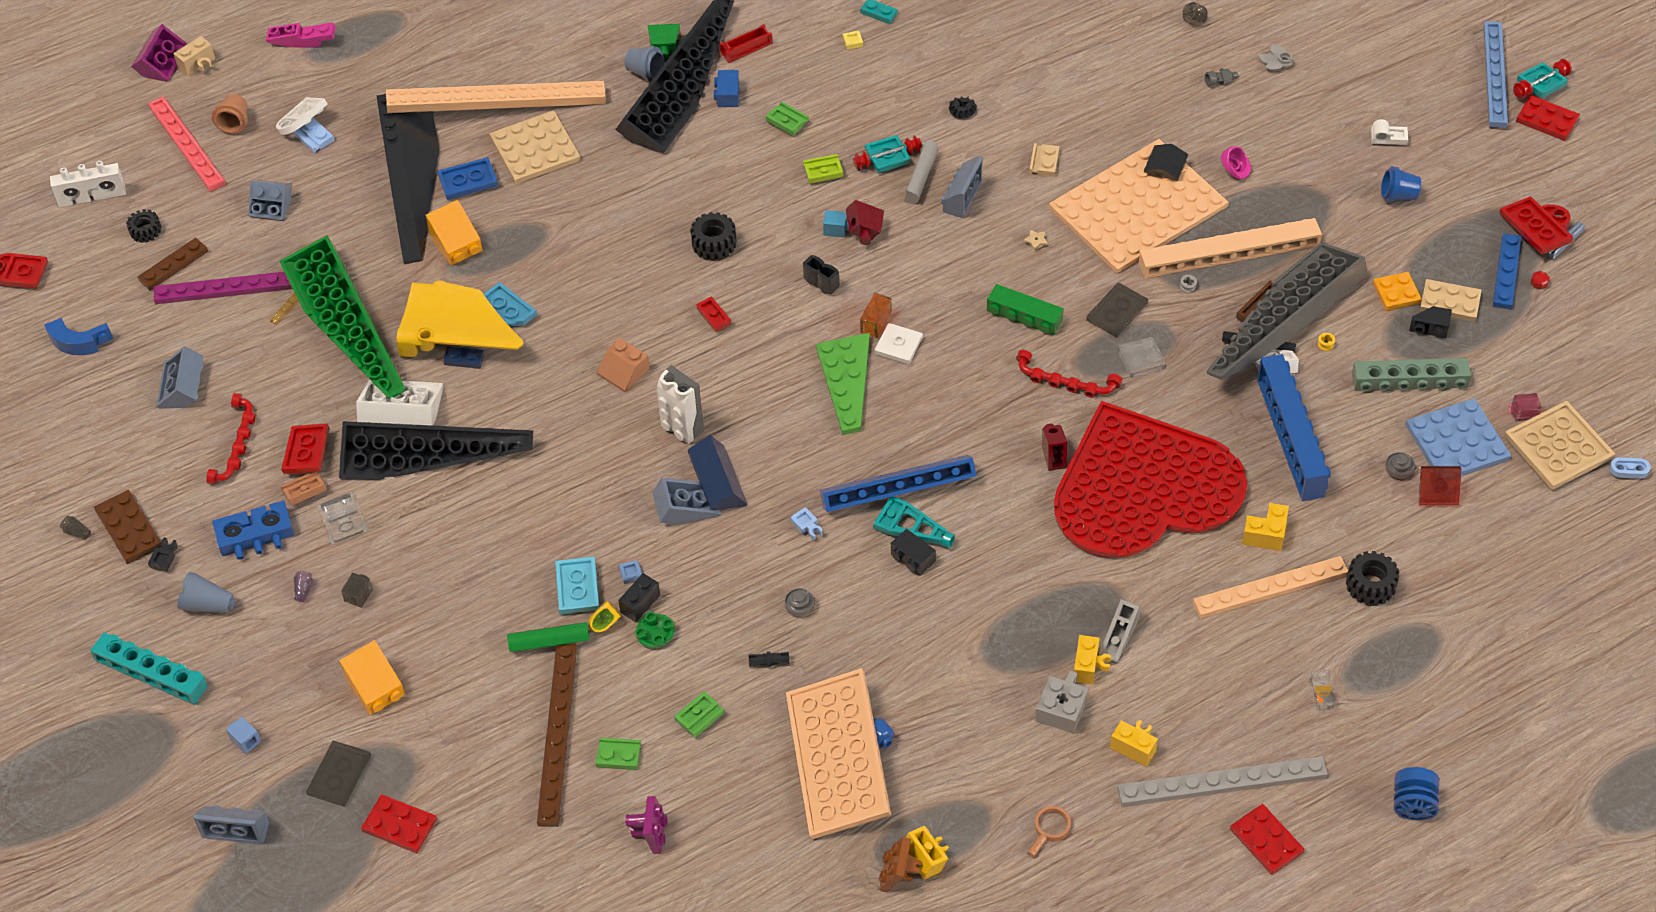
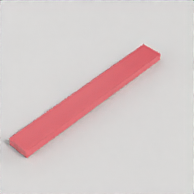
(186, 144)

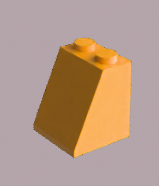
(453, 233)
(371, 678)

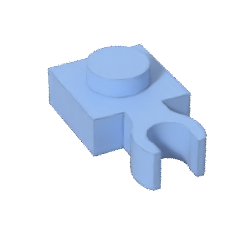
(806, 521)

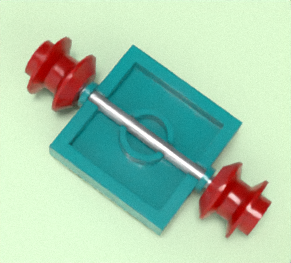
(1542, 79)
(887, 153)

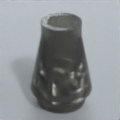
(72, 526)

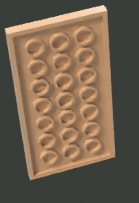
(837, 754)

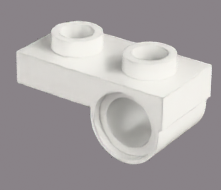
(1384, 134)

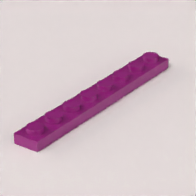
(221, 287)

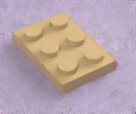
(1461, 299)

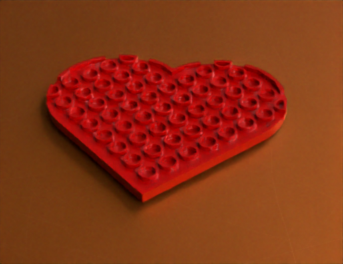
(1142, 478)

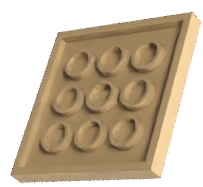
(534, 147)
(1559, 445)

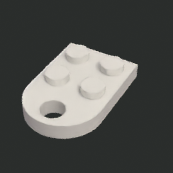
(300, 115)

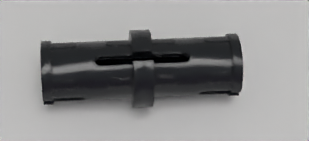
(768, 659)

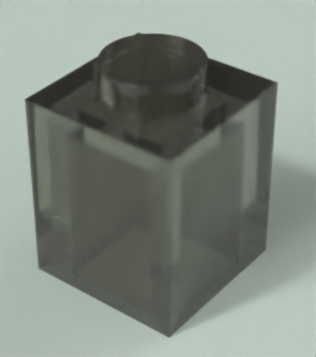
(357, 589)

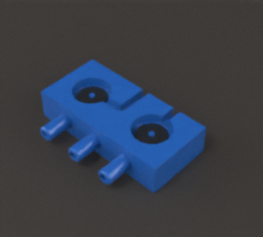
(244, 532)

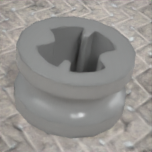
(1184, 286)

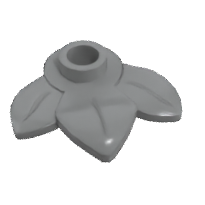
(1277, 58)

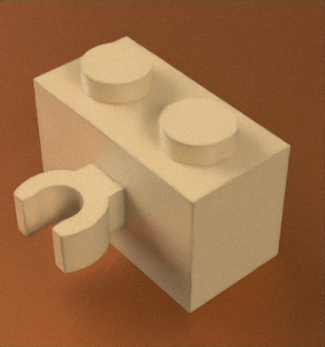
(194, 56)

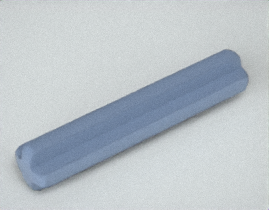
(1575, 231)

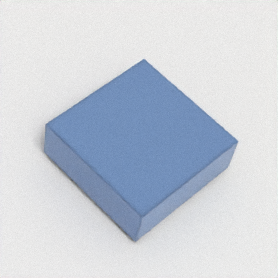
(630, 571)

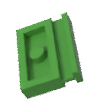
(787, 118)
(699, 714)
(618, 753)

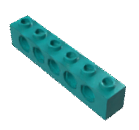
(105, 653)

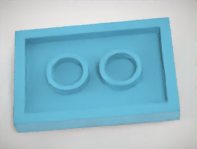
(577, 585)

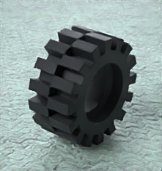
(147, 232)

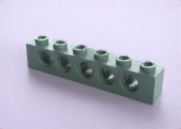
(1411, 374)

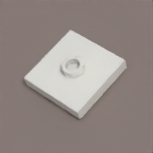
(898, 343)

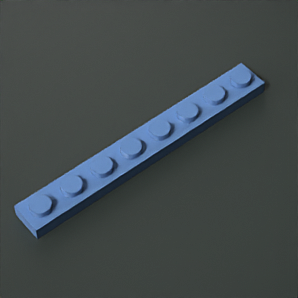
(1495, 74)

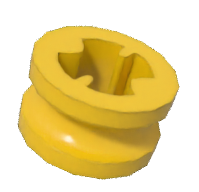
(1326, 346)

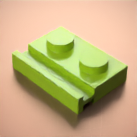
(823, 168)

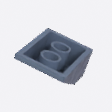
(681, 501)

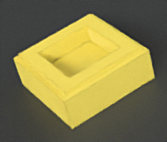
(852, 40)

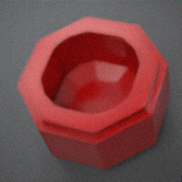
(1539, 280)

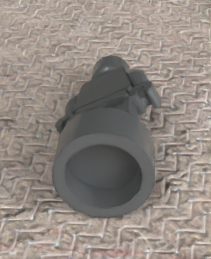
(1224, 76)

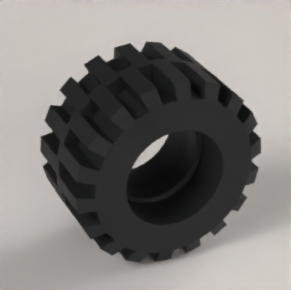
(717, 226)
(1374, 565)

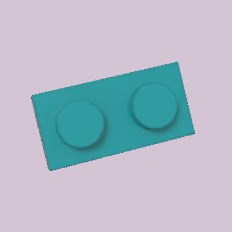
(879, 11)

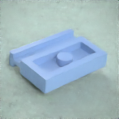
(314, 135)

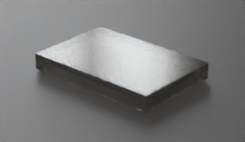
(1117, 309)
(338, 773)

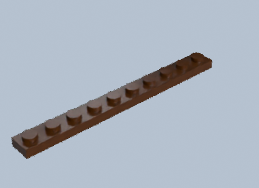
(557, 736)

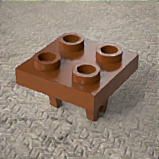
(897, 865)

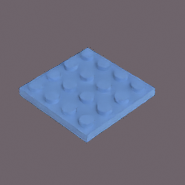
(1458, 437)

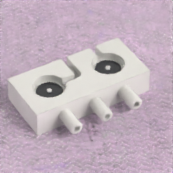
(79, 185)

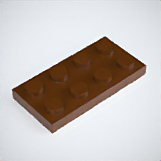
(127, 526)

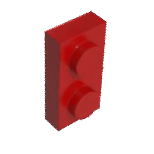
(713, 314)

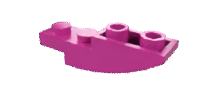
(300, 37)

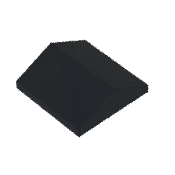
(1166, 161)

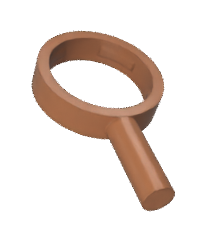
(1043, 837)

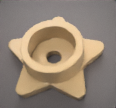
(1036, 243)

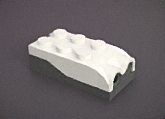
(680, 405)

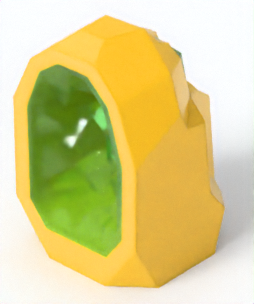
(603, 617)

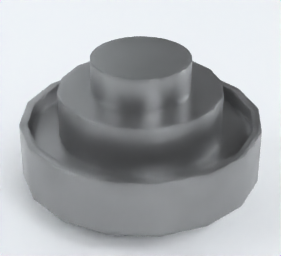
(1400, 465)
(799, 602)

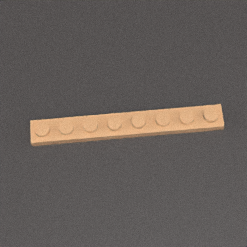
(1270, 587)

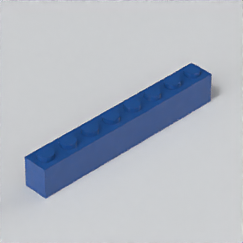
(897, 483)

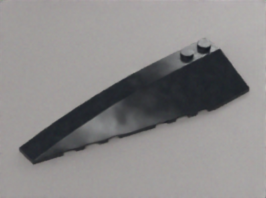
(396, 450)

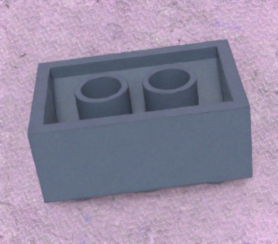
(963, 188)
(180, 379)
(232, 824)

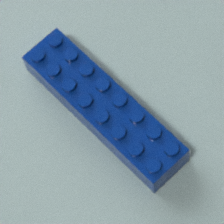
(1293, 427)

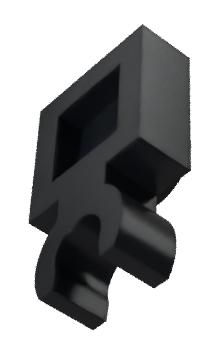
(162, 558)

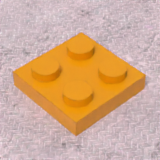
(1397, 291)

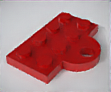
(1539, 223)

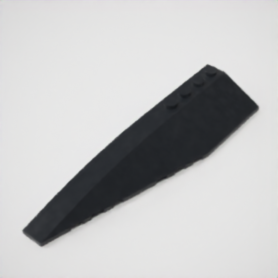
(678, 85)
(411, 163)

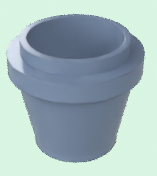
(644, 61)

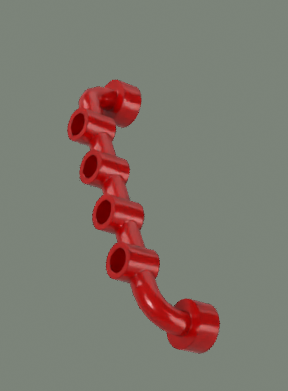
(1054, 379)
(238, 446)

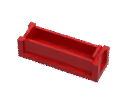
(746, 44)

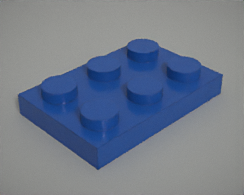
(467, 178)

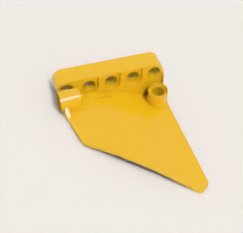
(451, 316)

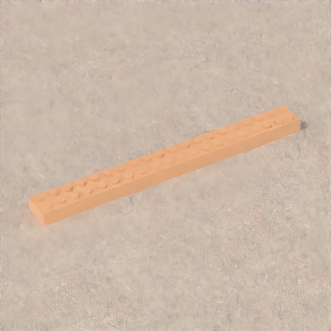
(495, 96)

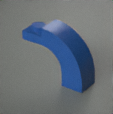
(77, 342)

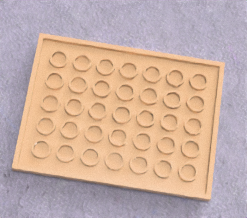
(1135, 210)

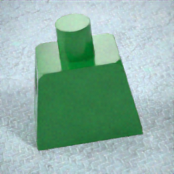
(665, 37)

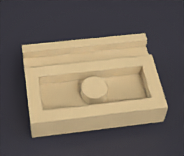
(1044, 160)

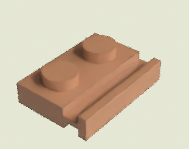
(303, 488)

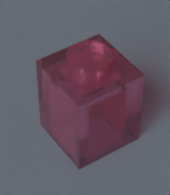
(1525, 406)

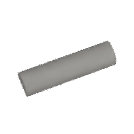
(921, 172)

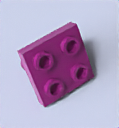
(649, 824)

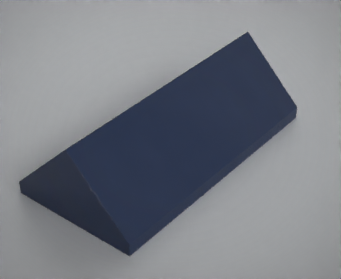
(716, 474)

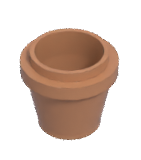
(231, 114)

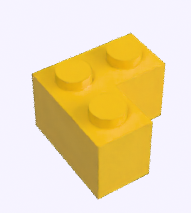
(1267, 531)

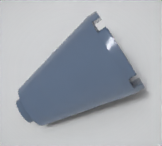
(204, 596)

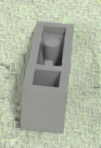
(1120, 629)

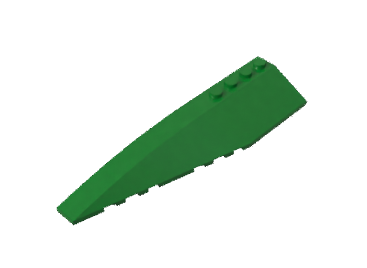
(338, 310)

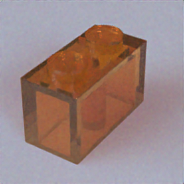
(876, 315)

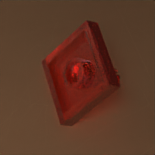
(1439, 485)

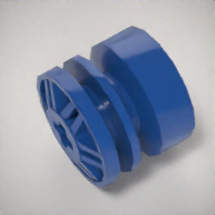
(1416, 793)

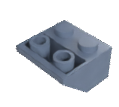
(269, 199)

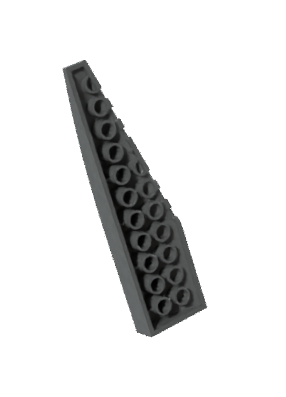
(1291, 305)

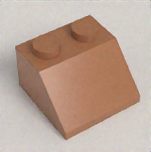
(623, 365)

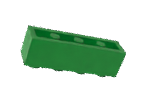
(1025, 309)

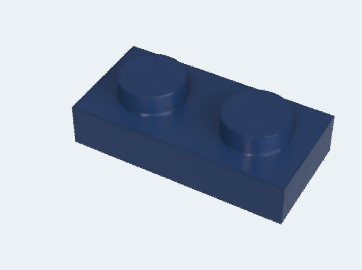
(463, 357)

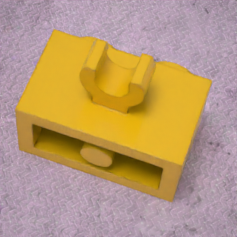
(1088, 659)
(1134, 742)
(928, 851)

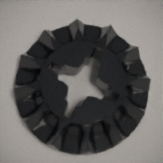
(961, 112)

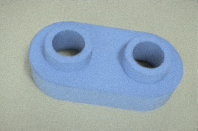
(1629, 467)

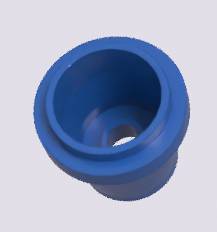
(1399, 185)

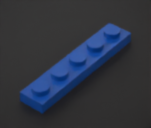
(1507, 271)

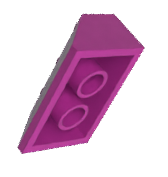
(157, 56)

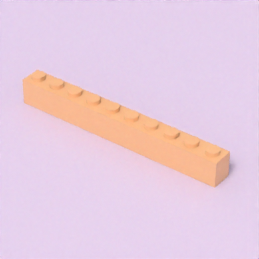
(1229, 248)

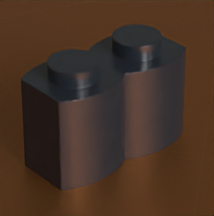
(821, 274)

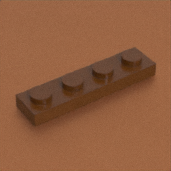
(172, 264)

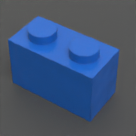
(727, 88)

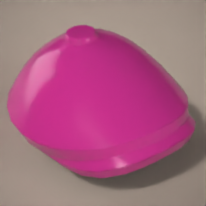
(1236, 162)

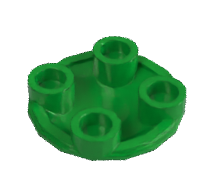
(655, 630)

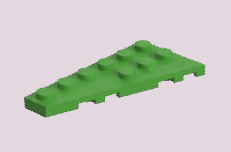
(845, 374)

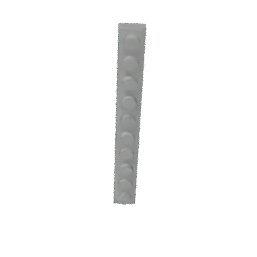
(1222, 781)

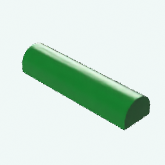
(548, 637)

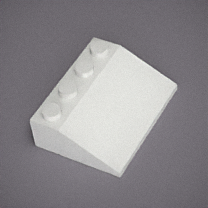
(414, 406)

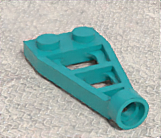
(893, 512)

